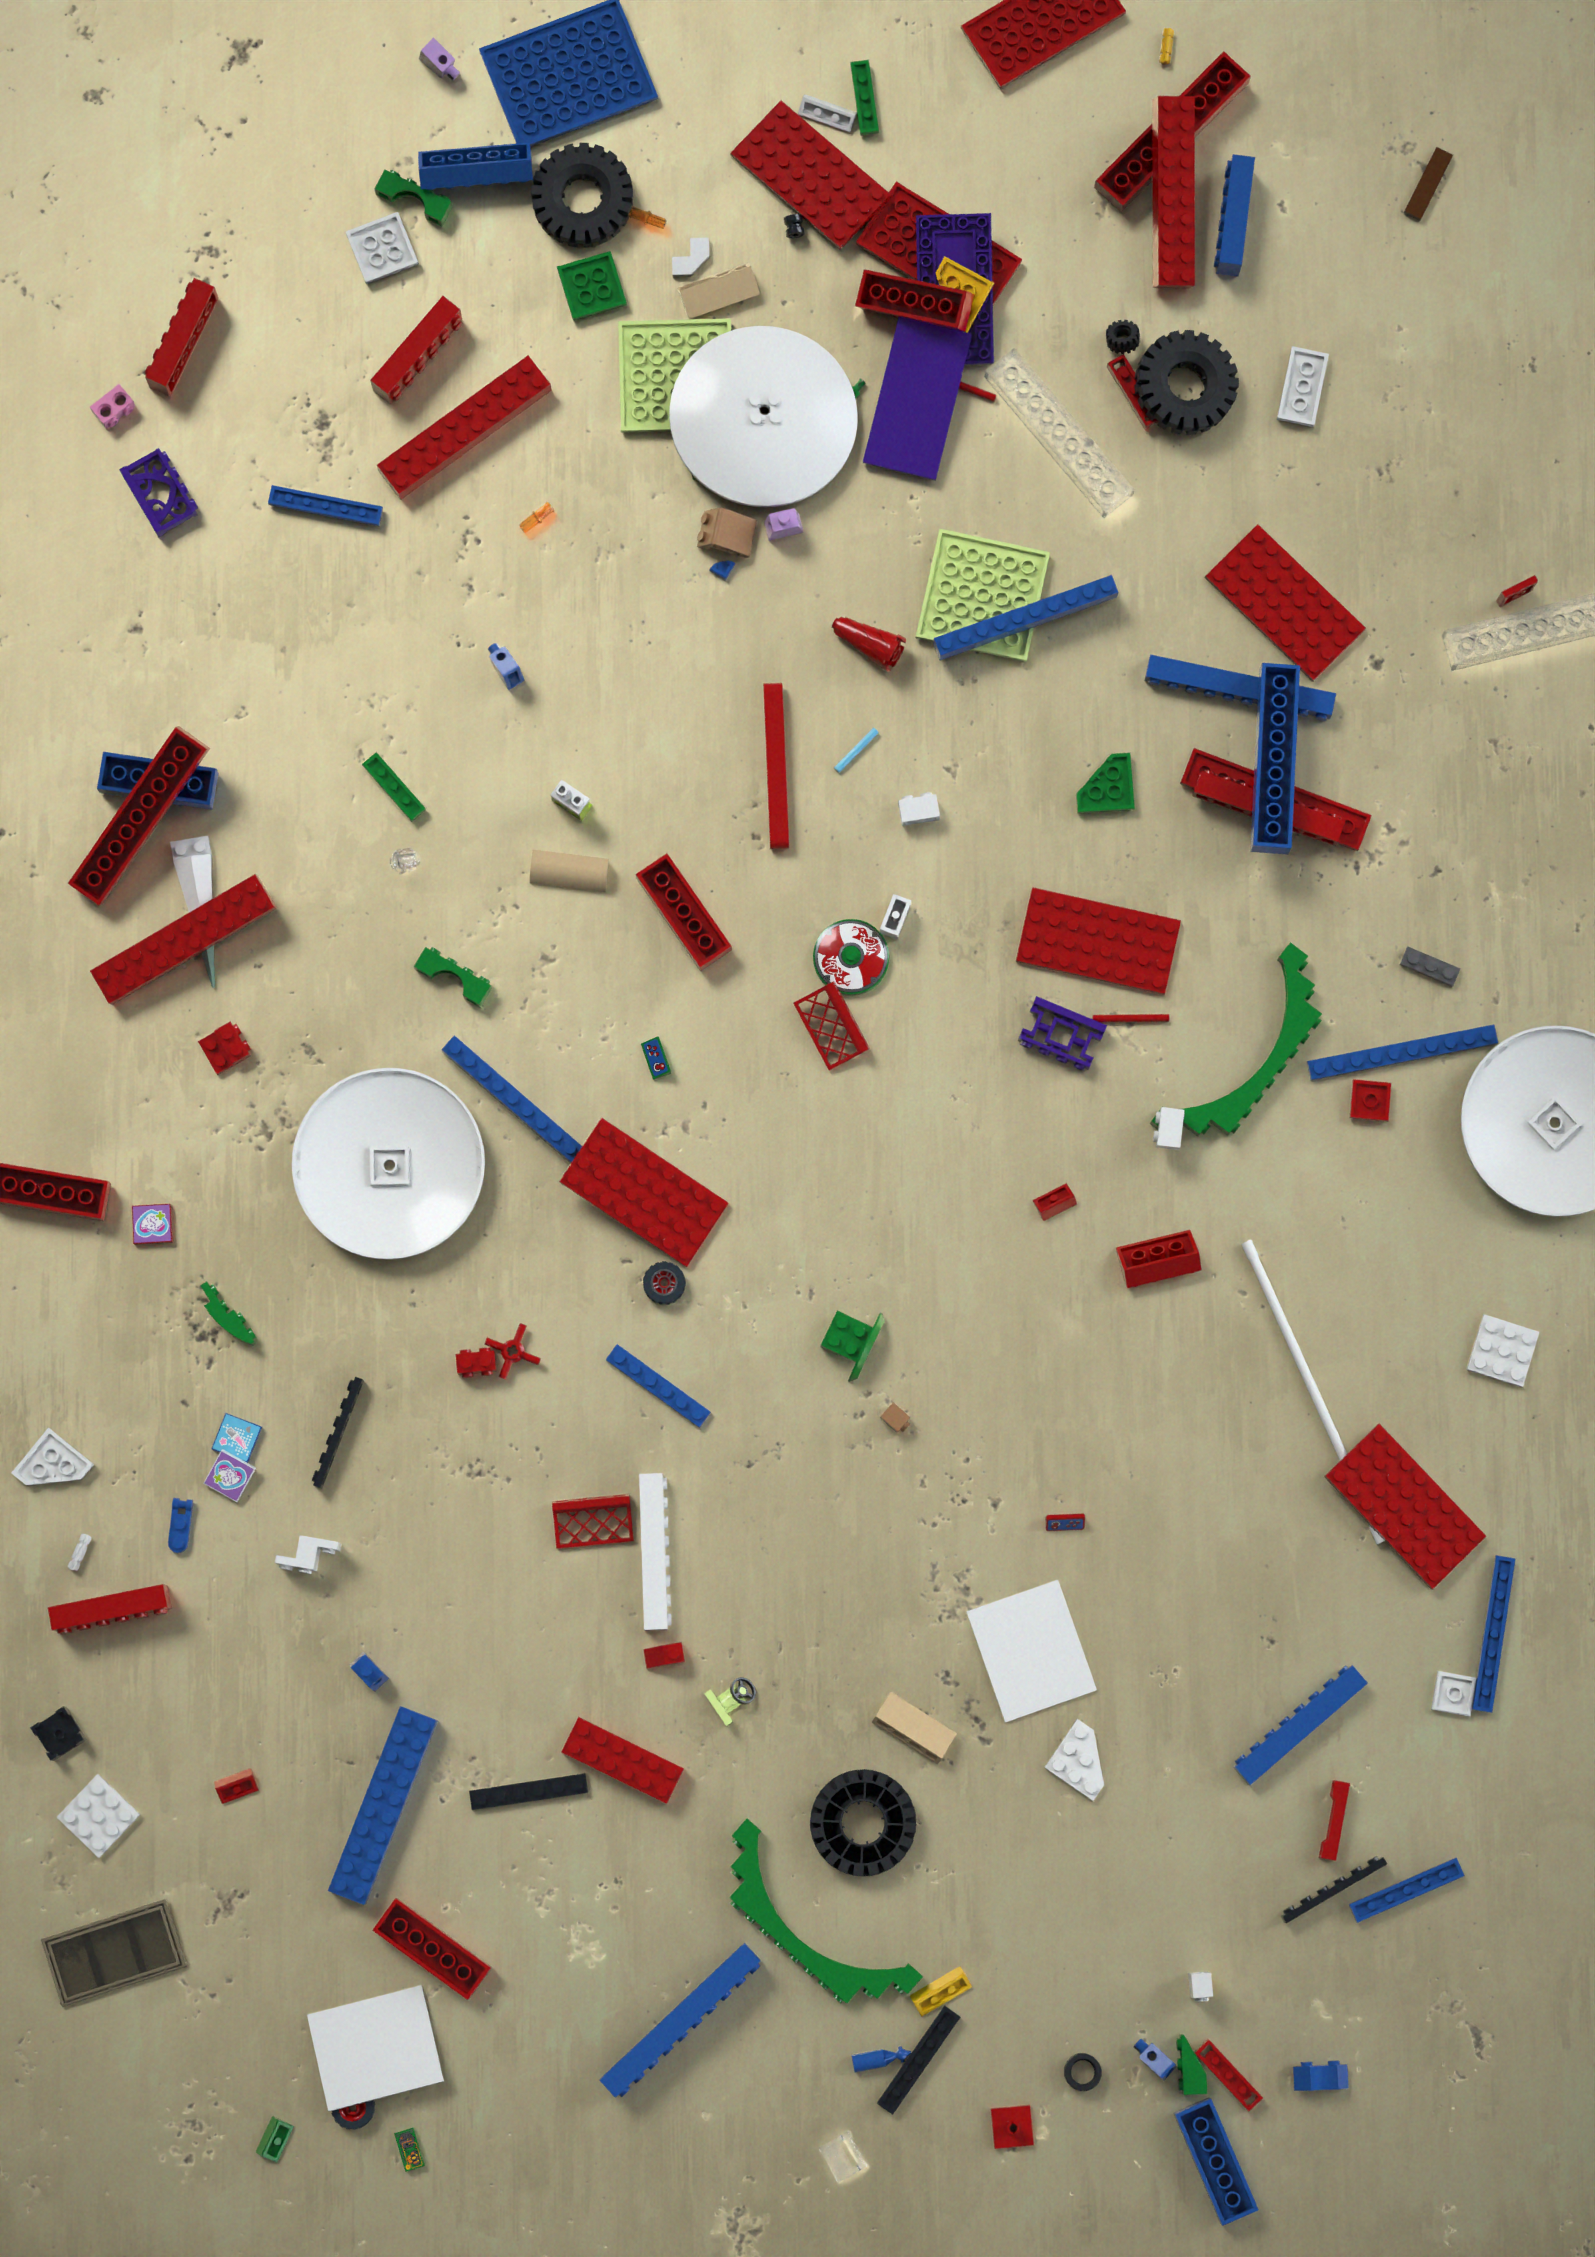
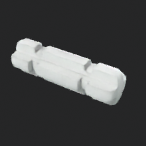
(79, 1552)

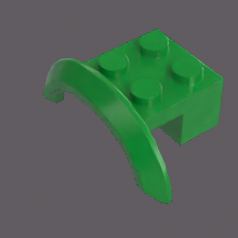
(851, 1339)

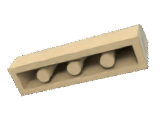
(718, 291)
(569, 870)
(914, 1728)

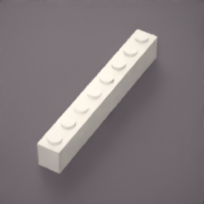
(653, 1551)

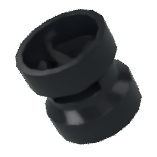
(794, 227)

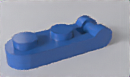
(180, 1525)

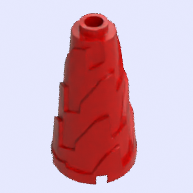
(878, 645)

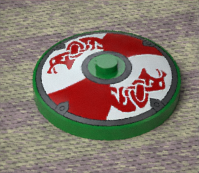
(852, 956)

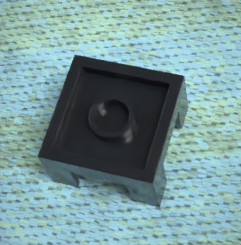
(59, 1733)

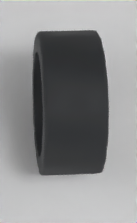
(1097, 2072)

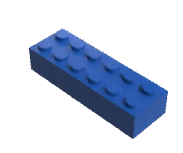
(475, 166)
(1234, 215)
(121, 773)
(1215, 2161)

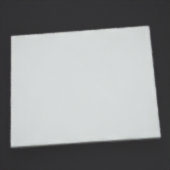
(1031, 1651)
(375, 2048)

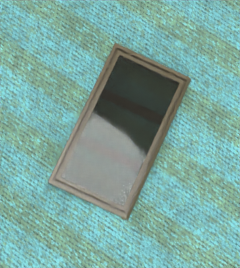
(113, 1952)

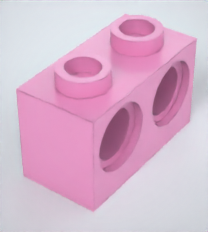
(109, 402)

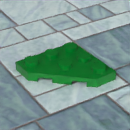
(1108, 787)

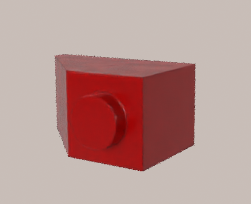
(664, 1655)

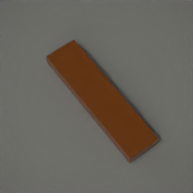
(1428, 183)

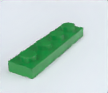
(864, 97)
(394, 786)

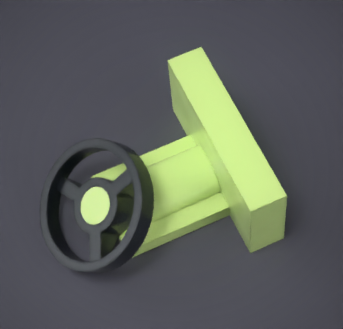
(731, 1698)

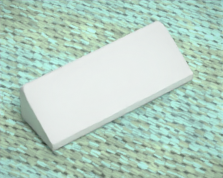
(827, 113)

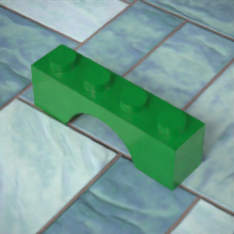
(393, 186)
(432, 964)

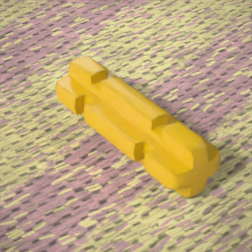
(1166, 46)

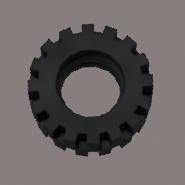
(1124, 344)

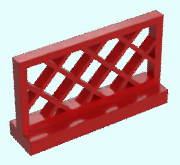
(846, 1018)
(596, 1504)

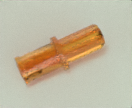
(647, 217)
(536, 517)

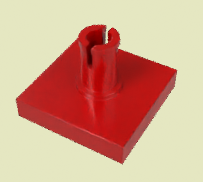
(1012, 2126)

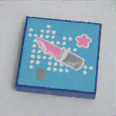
(237, 1437)

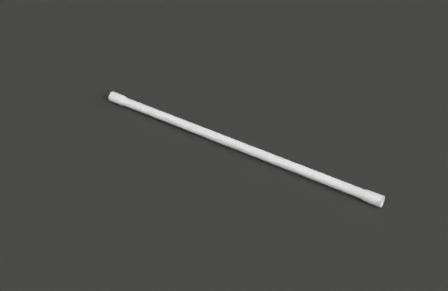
(1253, 1257)

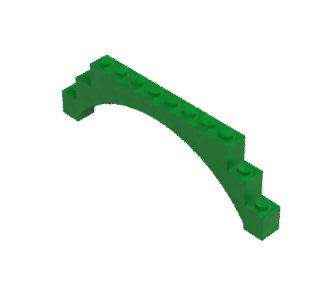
(1297, 1022)
(839, 1977)

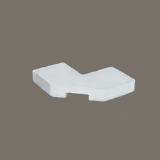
(688, 265)

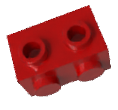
(476, 1362)

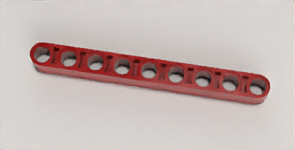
(776, 765)

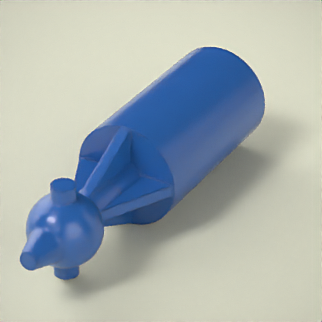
(877, 2059)

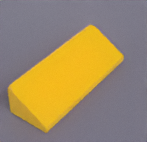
(940, 1991)

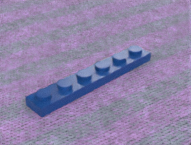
(325, 505)
(658, 1385)
(1406, 1890)

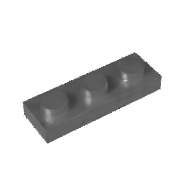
(1430, 966)

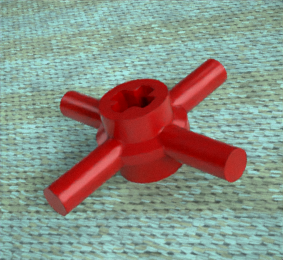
(509, 1345)

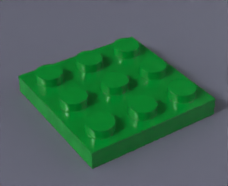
(591, 285)

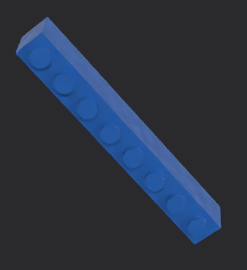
(1300, 1725)

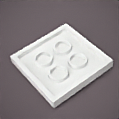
(382, 248)
(1502, 1350)
(98, 1815)

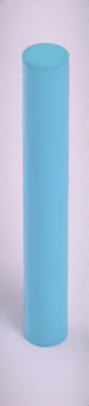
(867, 738)

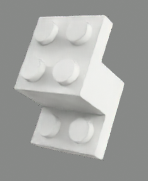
(308, 1554)

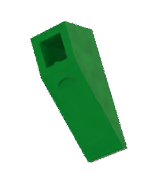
(1193, 2077)

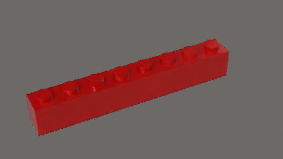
(1239, 798)

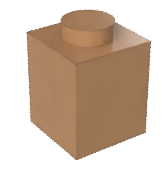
(896, 1418)

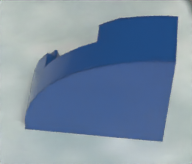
(722, 568)

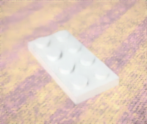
(1302, 386)

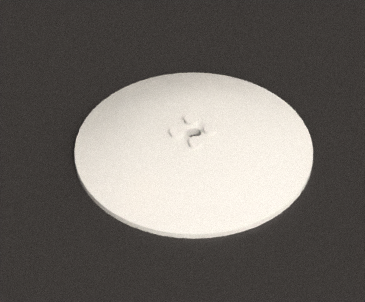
(755, 455)
(1508, 1115)
(377, 1120)

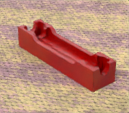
(1125, 379)
(1339, 1795)
(1228, 2075)

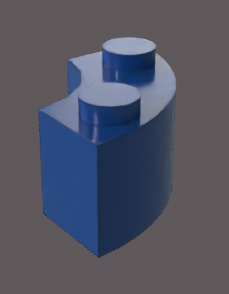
(1320, 2077)

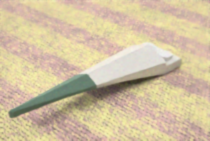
(194, 869)

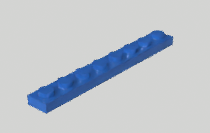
(1493, 1634)

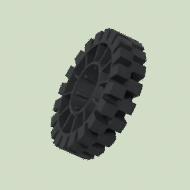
(576, 164)
(1200, 356)
(897, 1813)

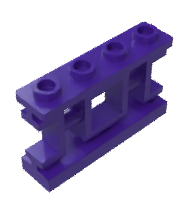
(1068, 1018)

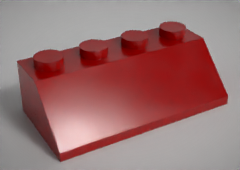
(1158, 1258)

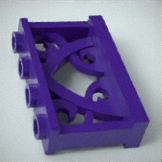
(157, 517)

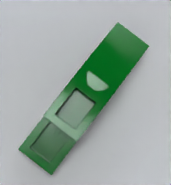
(231, 1321)

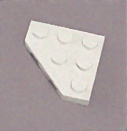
(51, 1462)
(1078, 1761)

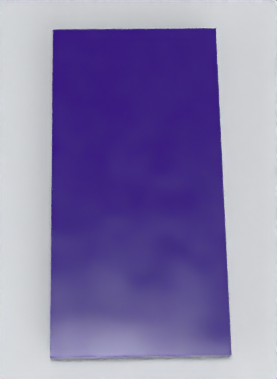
(968, 243)
(917, 398)

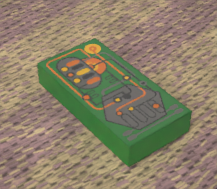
(409, 2149)

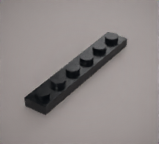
(340, 1425)
(528, 1791)
(1340, 1884)
(918, 2060)

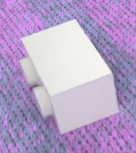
(918, 809)
(895, 916)
(1169, 1128)
(1200, 1986)

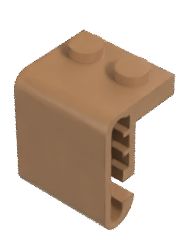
(726, 531)

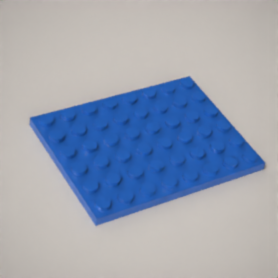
(568, 73)

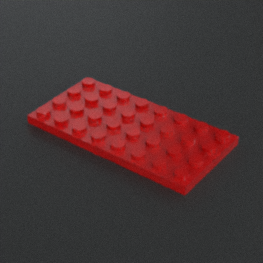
(1027, 33)
(810, 174)
(893, 237)
(1285, 602)
(1098, 941)
(643, 1192)
(1405, 1506)

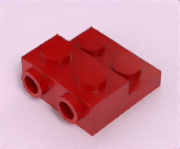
(225, 1047)

